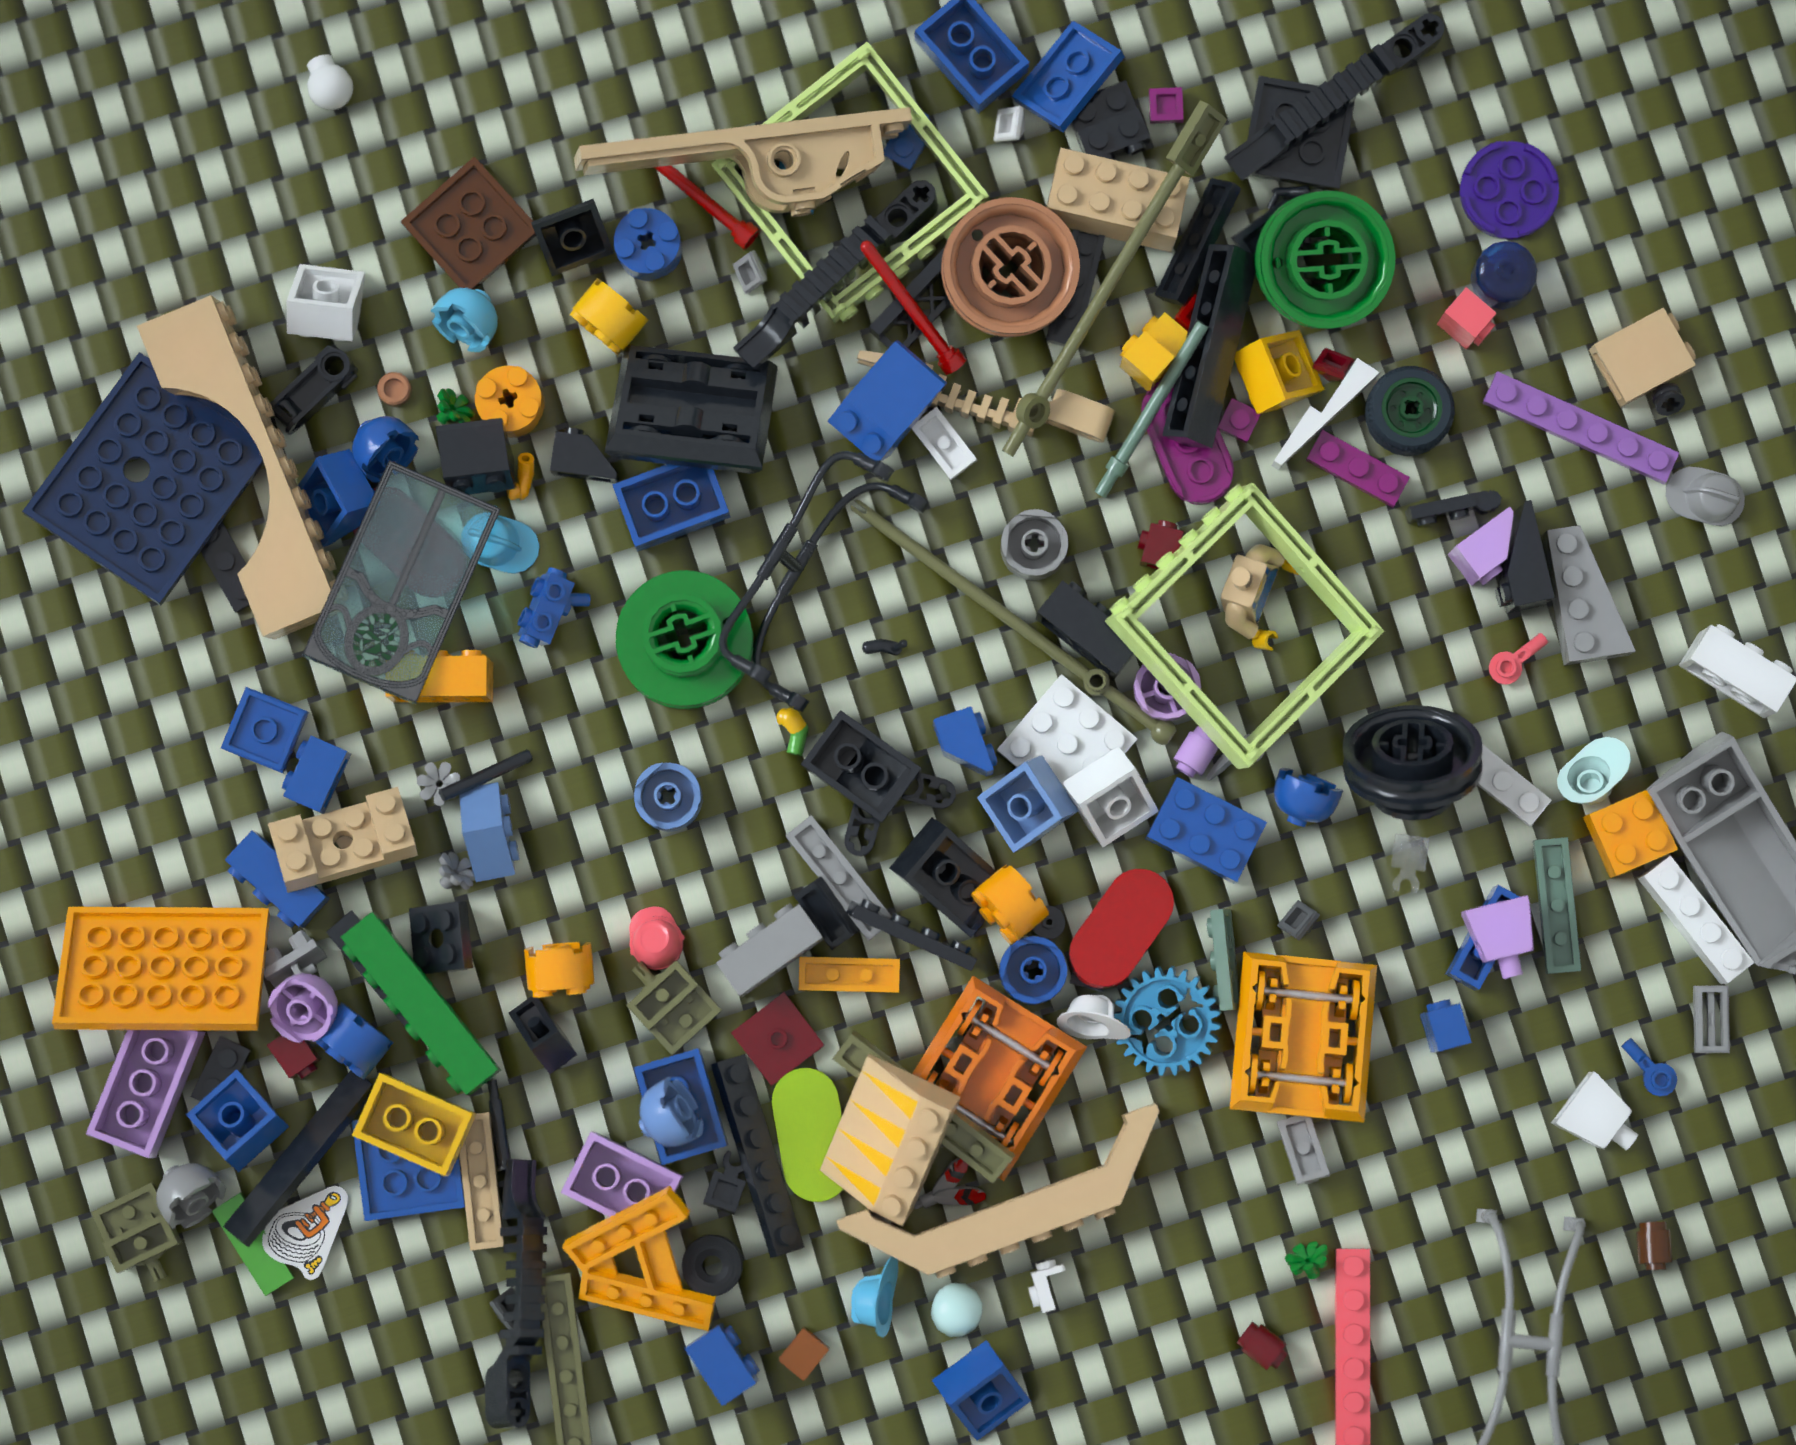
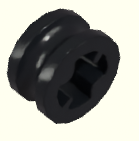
(1673, 394)

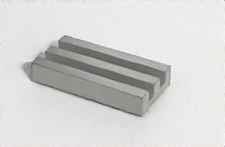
(1698, 1019)

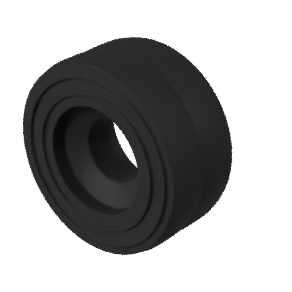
(693, 1265)

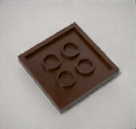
(470, 225)

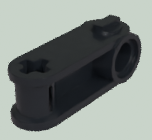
(313, 389)

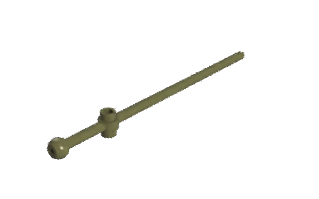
(1160, 730)

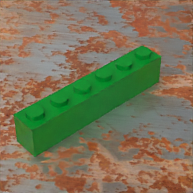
(420, 1004)

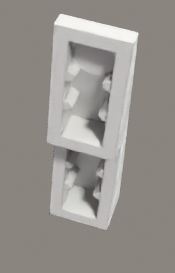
(1313, 421)

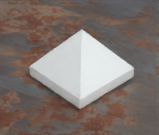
(1009, 124)

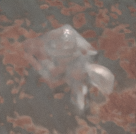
(1410, 856)

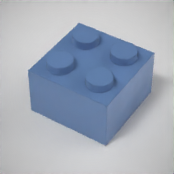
(1027, 803)

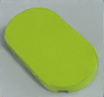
(805, 1121)

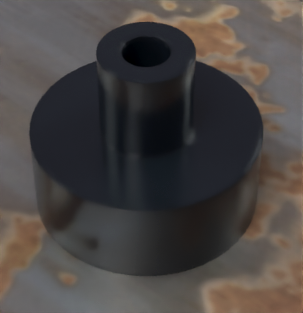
(1053, 930)

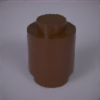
(1654, 1245)

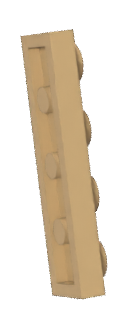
(481, 1186)

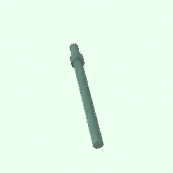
(1118, 464)

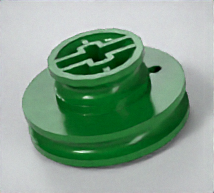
(1355, 284)
(698, 676)

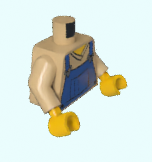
(1248, 591)

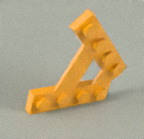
(661, 1290)

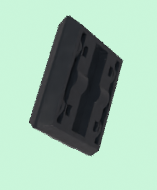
(705, 402)

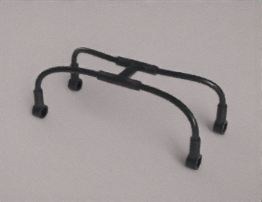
(796, 565)

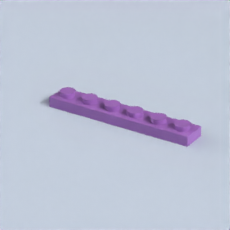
(1580, 428)

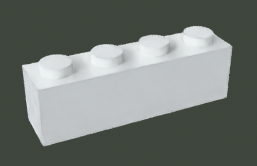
(1695, 920)

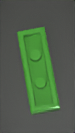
(265, 1270)

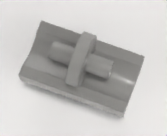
(301, 960)

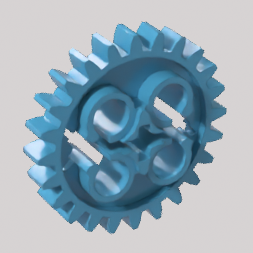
(1186, 1044)

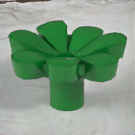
(453, 408)
(1308, 1259)

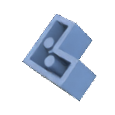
(488, 831)

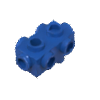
(550, 601)

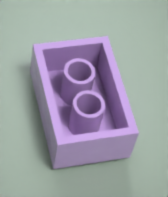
(615, 1177)

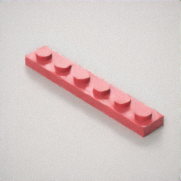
(1352, 1346)

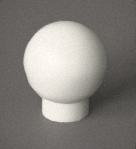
(328, 84)

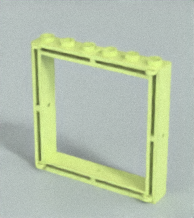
(920, 244)
(1306, 563)

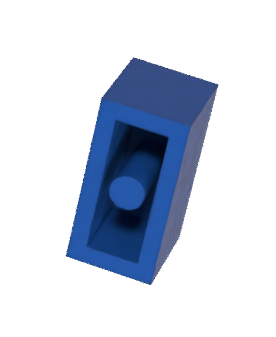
(315, 774)
(1444, 1026)

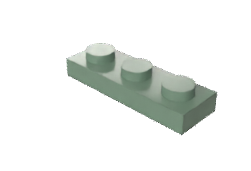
(1224, 959)

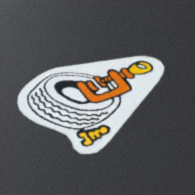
(306, 1230)

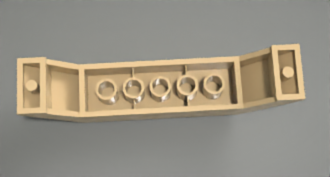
(1018, 1218)

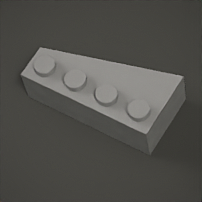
(1582, 604)

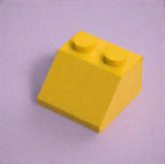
(1277, 371)

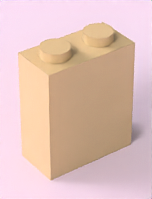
(1643, 356)

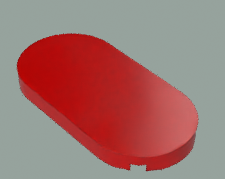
(1121, 928)

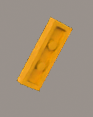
(849, 974)

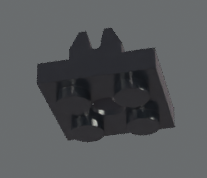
(456, 950)

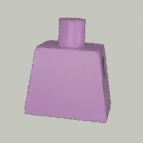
(1501, 932)

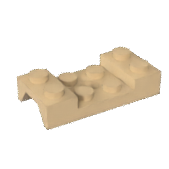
(308, 848)

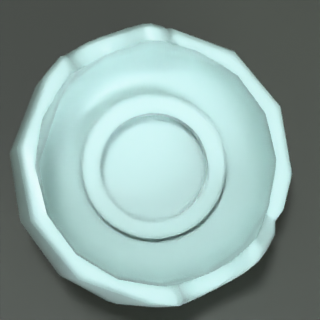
(956, 1309)

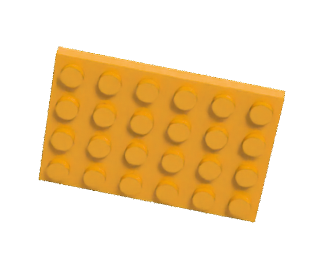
(161, 968)

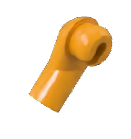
(525, 475)

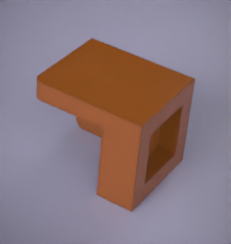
(804, 1353)

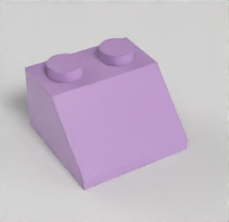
(1484, 550)

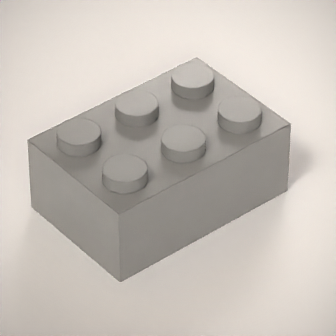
(768, 949)

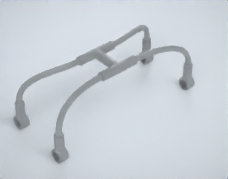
(1509, 1340)

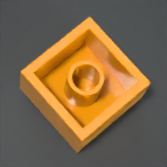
(1629, 833)

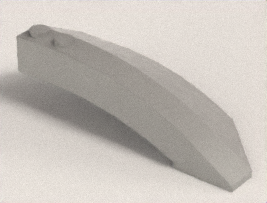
(1735, 846)

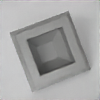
(750, 272)

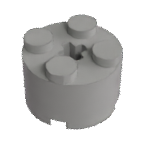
(1050, 534)

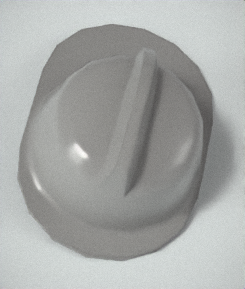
(1705, 496)

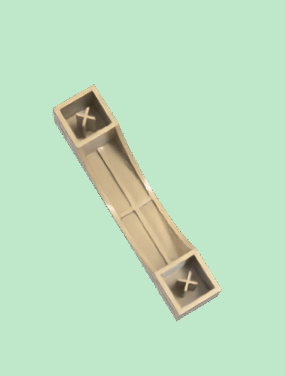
(204, 358)

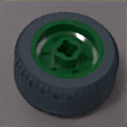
(1405, 389)

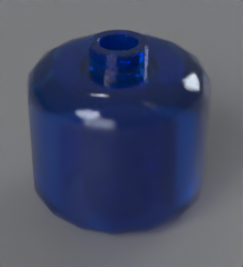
(1508, 287)

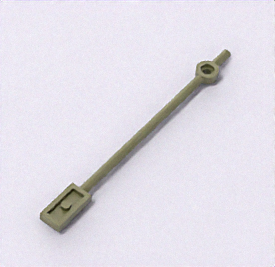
(1186, 158)

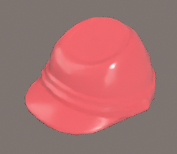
(655, 938)

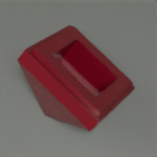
(1333, 365)

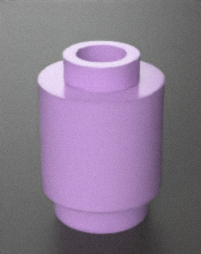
(1195, 753)

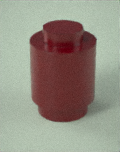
(1262, 1346)

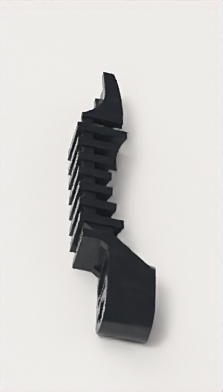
(1332, 95)
(778, 323)
(509, 1378)

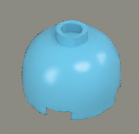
(467, 317)

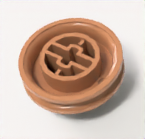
(1036, 293)

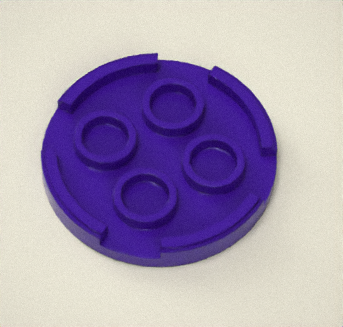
(1509, 189)

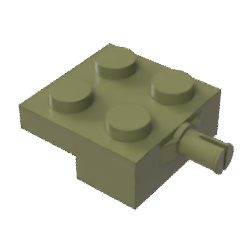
(672, 1005)
(136, 1231)

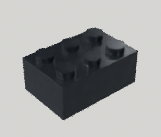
(1084, 628)

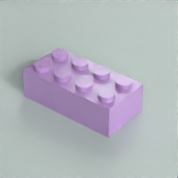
(144, 1088)

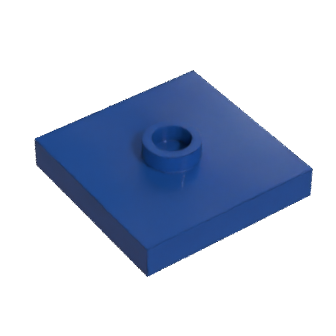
(264, 730)

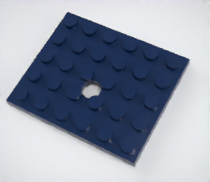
(154, 526)

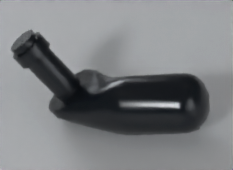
(1287, 192)
(883, 645)

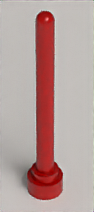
(743, 232)
(949, 357)

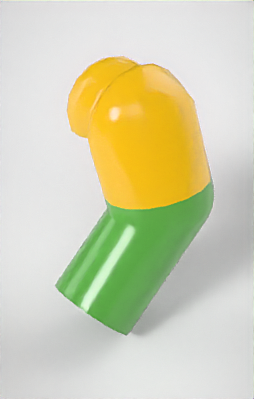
(796, 727)

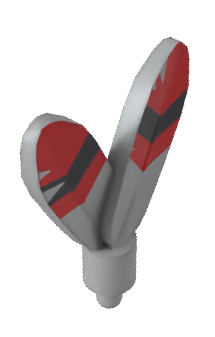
(945, 1191)

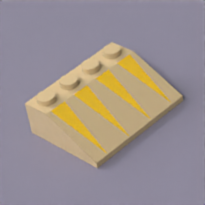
(889, 1138)

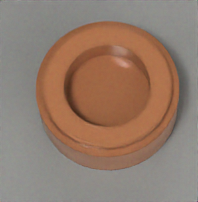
(394, 389)

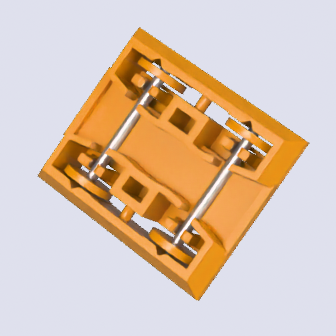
(1303, 1037)

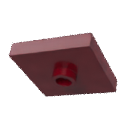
(777, 1038)

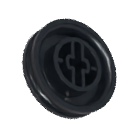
(1412, 760)

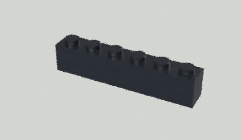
(1205, 379)

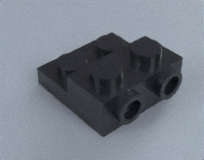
(1111, 124)

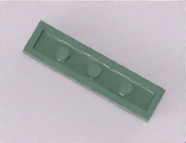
(1556, 905)

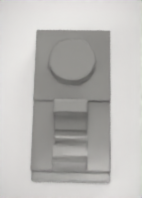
(1303, 1149)

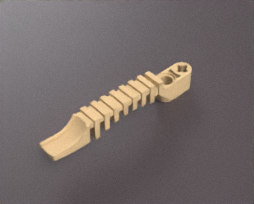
(1067, 409)

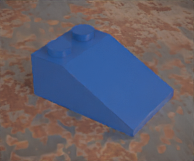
(887, 402)

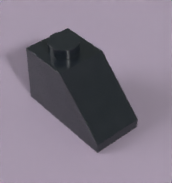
(579, 458)
(542, 1034)

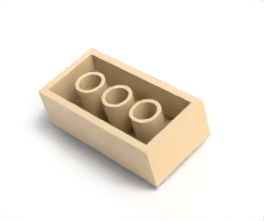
(1112, 197)

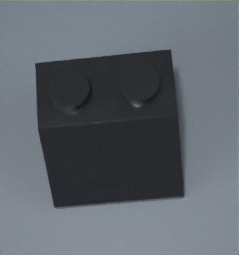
(572, 237)
(476, 456)

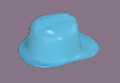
(510, 546)
(874, 1298)

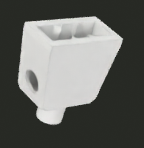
(1596, 1114)

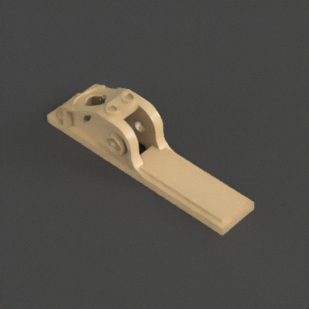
(806, 147)

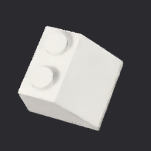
(325, 302)

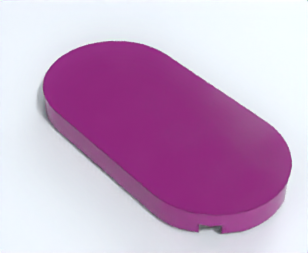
(1192, 472)

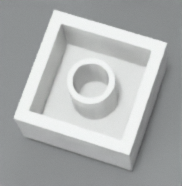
(1110, 796)

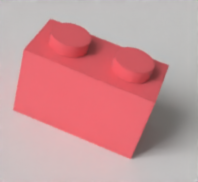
(1468, 319)

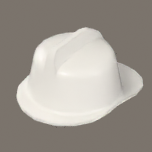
(1092, 1019)

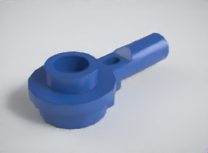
(1657, 1077)

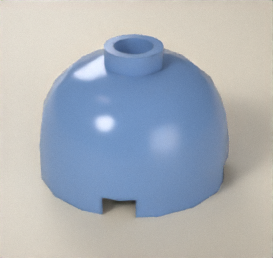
(669, 1114)

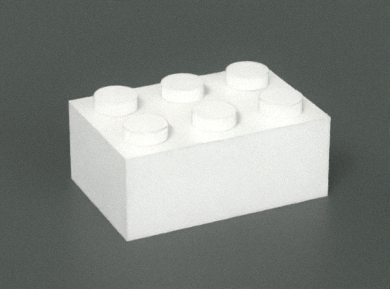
(1739, 670)

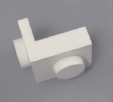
(1040, 1292)

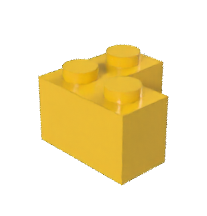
(1153, 352)

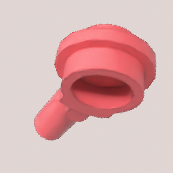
(1507, 666)

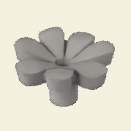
(434, 778)
(455, 871)

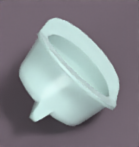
(1594, 771)

